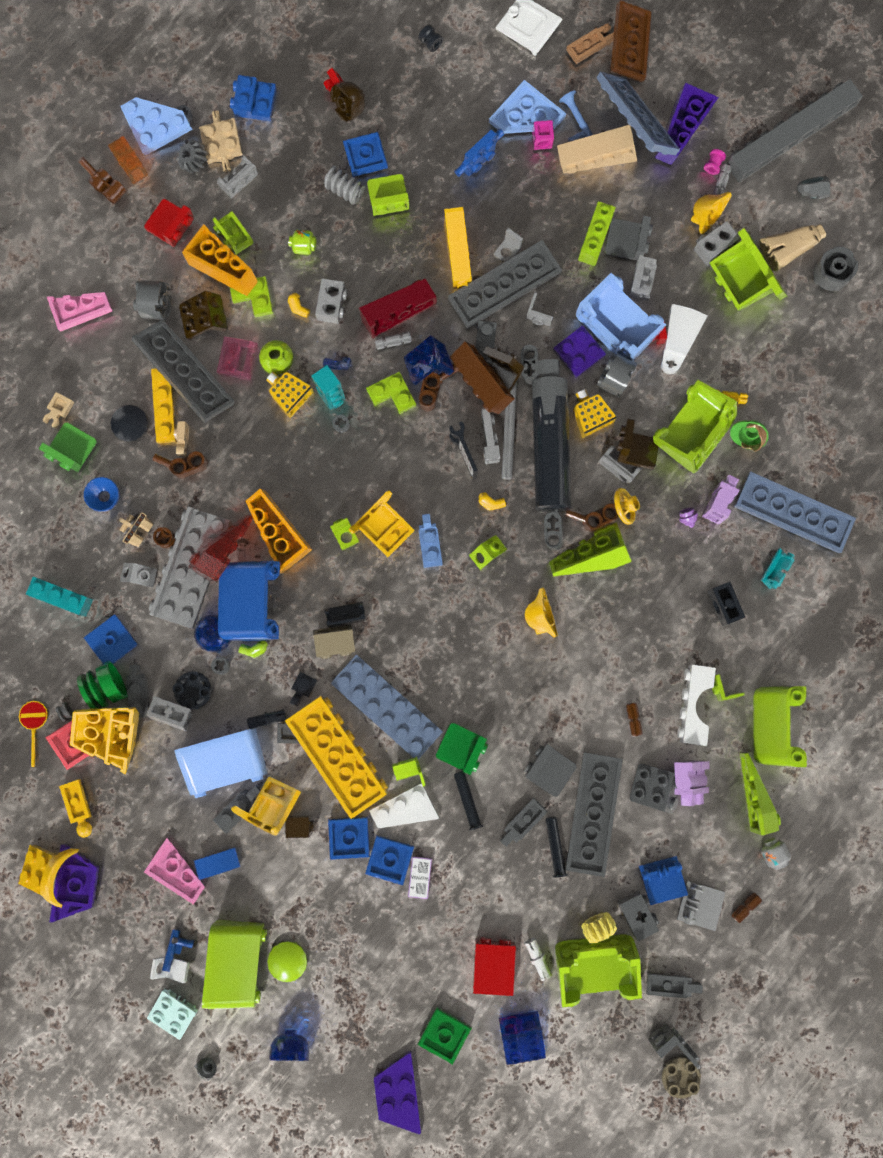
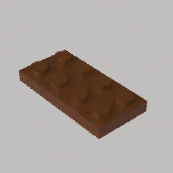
(631, 41)

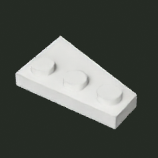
(405, 808)

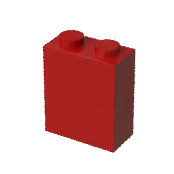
(494, 967)

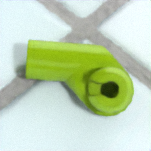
(254, 651)

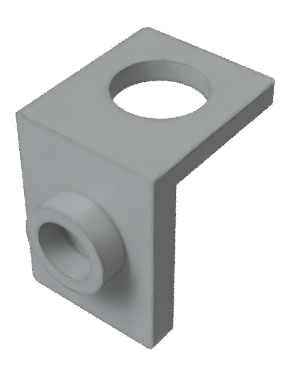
(513, 242)
(537, 317)
(138, 574)

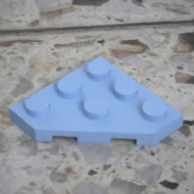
(523, 109)
(154, 123)

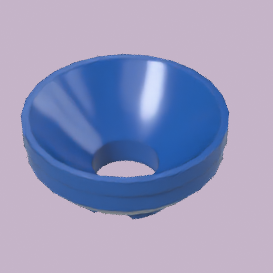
(95, 488)

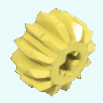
(599, 927)

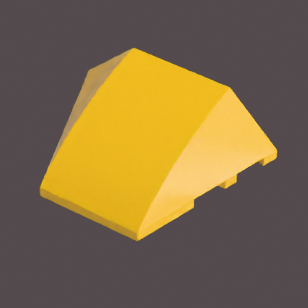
(106, 734)

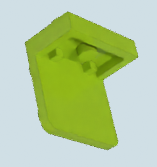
(388, 194)

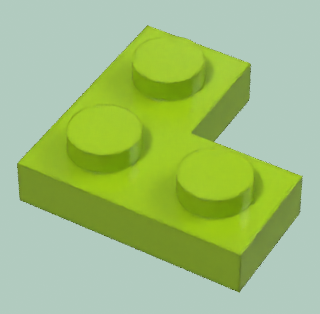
(259, 297)
(394, 388)

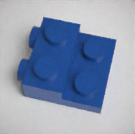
(253, 98)

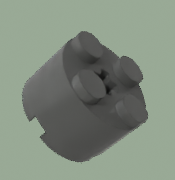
(835, 269)
(152, 299)
(616, 374)

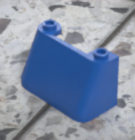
(245, 600)

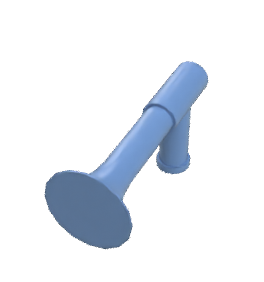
(569, 100)

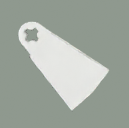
(681, 331)

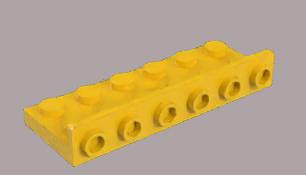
(337, 756)

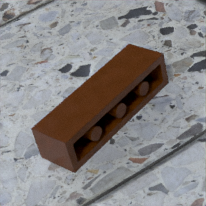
(482, 378)

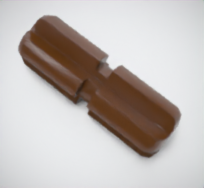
(635, 724)
(743, 910)

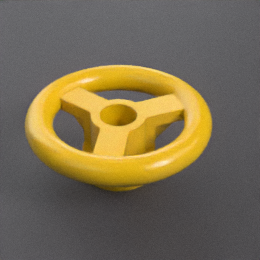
(628, 504)

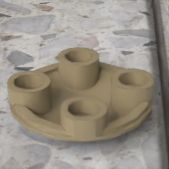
(681, 1078)

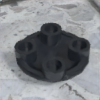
(129, 423)
(192, 690)

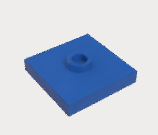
(365, 154)
(111, 640)
(348, 838)
(389, 860)

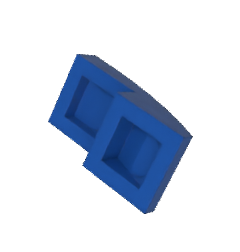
(216, 863)

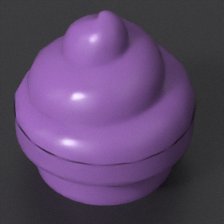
(688, 516)

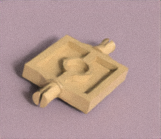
(221, 141)

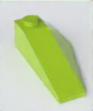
(600, 552)
(761, 811)

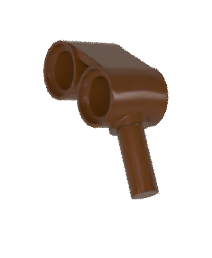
(103, 182)
(431, 391)
(188, 462)
(599, 515)

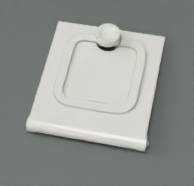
(531, 26)

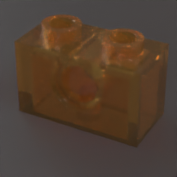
(128, 160)

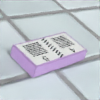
(419, 877)

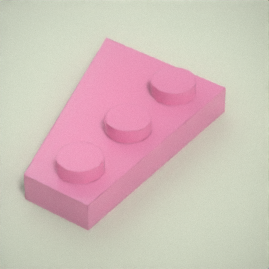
(78, 309)
(173, 872)

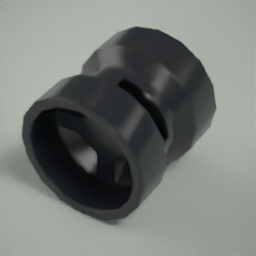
(431, 38)

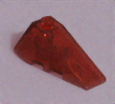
(213, 557)

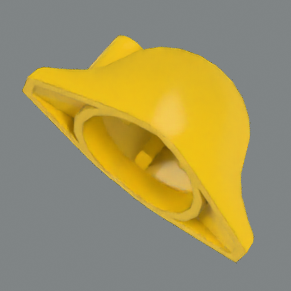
(709, 209)
(540, 616)

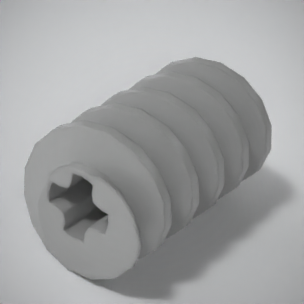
(344, 188)

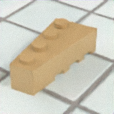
(598, 150)

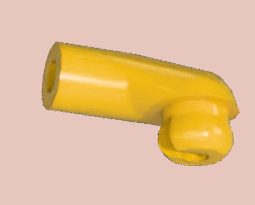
(295, 306)
(489, 503)

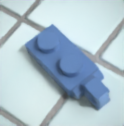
(429, 543)

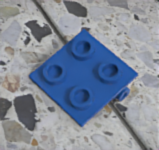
(663, 880)

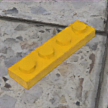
(163, 408)

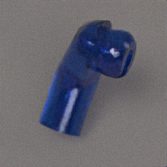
(338, 365)

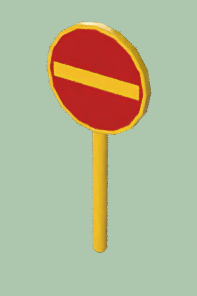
(33, 716)

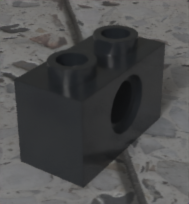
(726, 604)

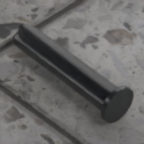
(467, 801)
(555, 847)

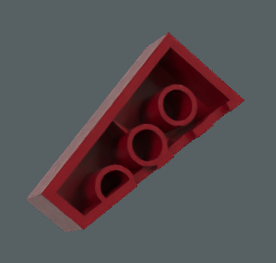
(397, 307)

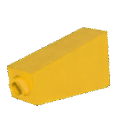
(457, 247)

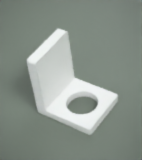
(178, 970)

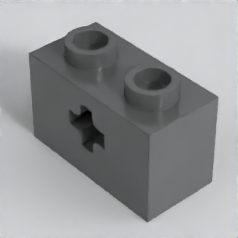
(630, 906)

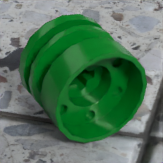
(102, 686)

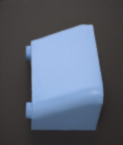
(617, 319)
(221, 762)

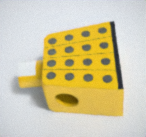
(289, 392)
(592, 413)

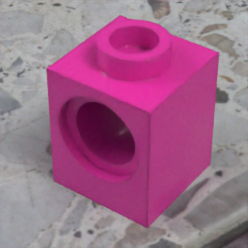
(543, 135)

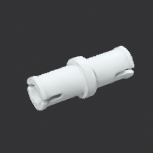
(538, 959)

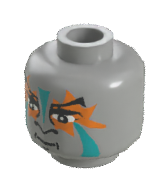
(776, 854)

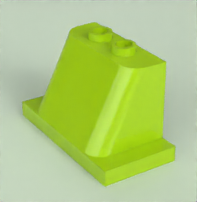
(745, 273)

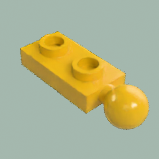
(77, 806)

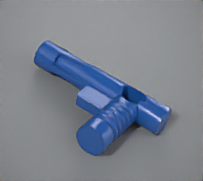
(175, 948)

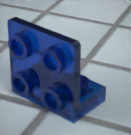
(426, 358)
(522, 1038)

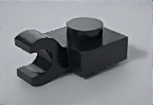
(303, 686)

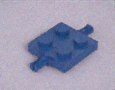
(479, 153)

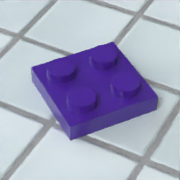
(579, 351)

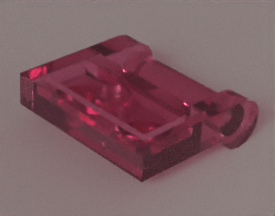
(231, 356)

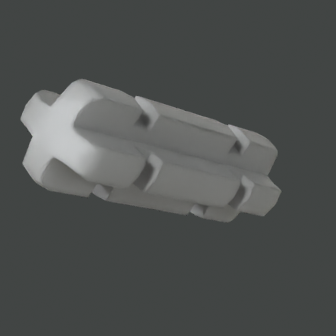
(722, 179)
(393, 340)

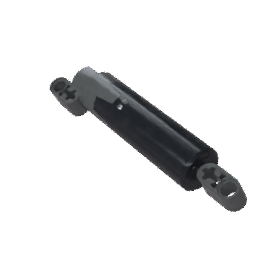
(550, 440)

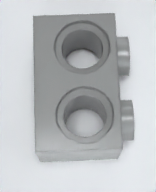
(717, 244)
(328, 301)

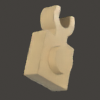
(59, 407)
(181, 434)

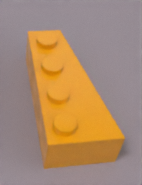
(216, 260)
(280, 535)

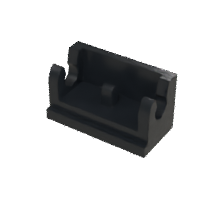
(345, 614)

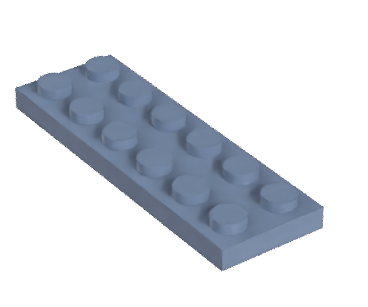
(637, 114)
(795, 512)
(386, 707)

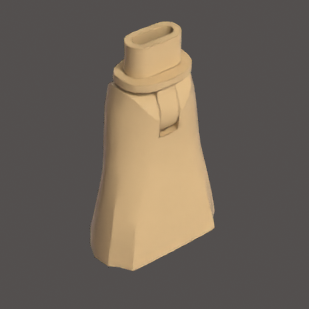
(787, 246)

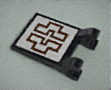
(463, 447)

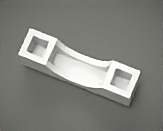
(692, 728)

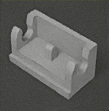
(238, 177)
(643, 278)
(623, 471)
(169, 713)

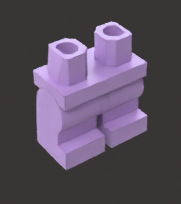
(722, 496)
(691, 781)

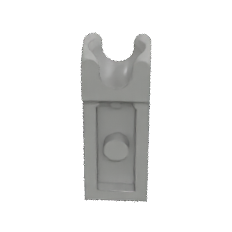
(491, 451)

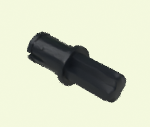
(266, 719)

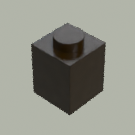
(299, 827)

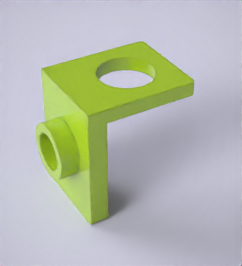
(341, 526)
(489, 549)
(719, 691)
(407, 769)

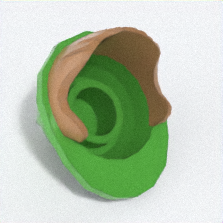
(749, 434)

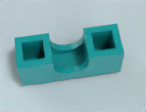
(329, 387)
(59, 596)

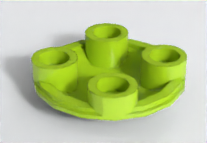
(287, 961)

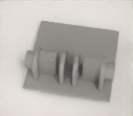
(701, 906)

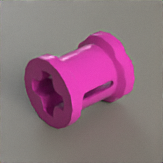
(715, 161)

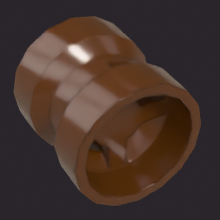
(161, 537)

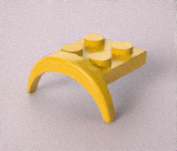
(383, 526)
(270, 806)
(41, 869)

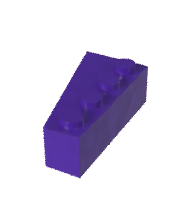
(686, 116)

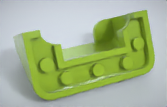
(697, 426)
(772, 726)
(232, 964)
(598, 968)

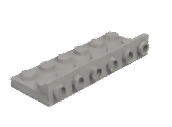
(181, 589)

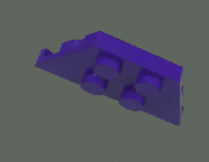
(74, 886)
(397, 1095)

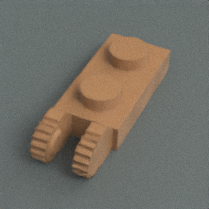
(590, 43)

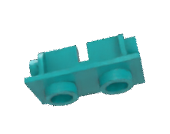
(773, 576)

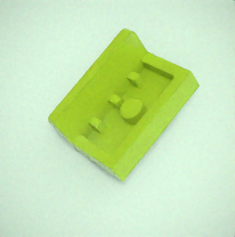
(233, 232)

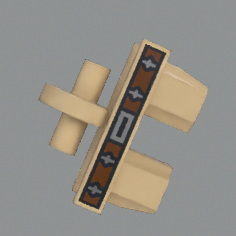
(131, 537)

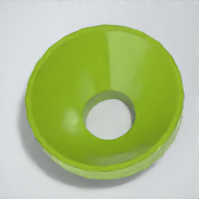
(277, 365)

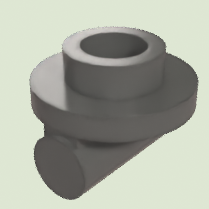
(206, 1068)

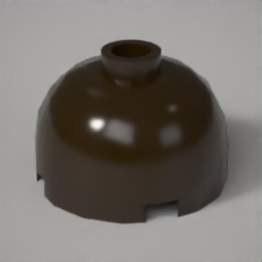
(348, 99)

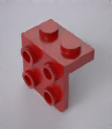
(169, 222)

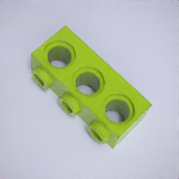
(596, 233)

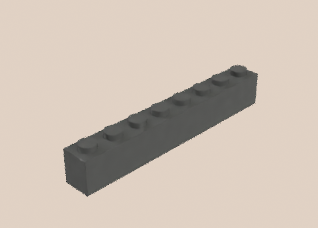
(794, 130)

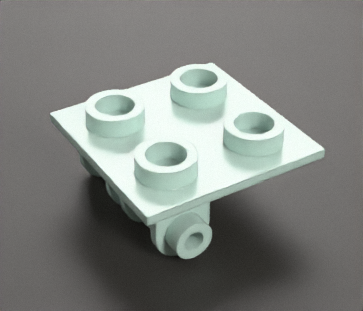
(172, 1014)

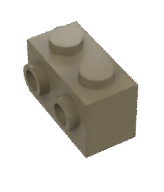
(334, 641)

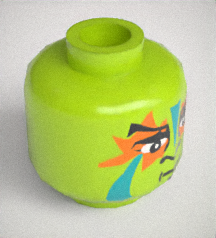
(302, 242)

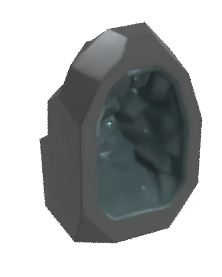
(815, 187)

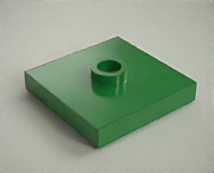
(444, 1035)

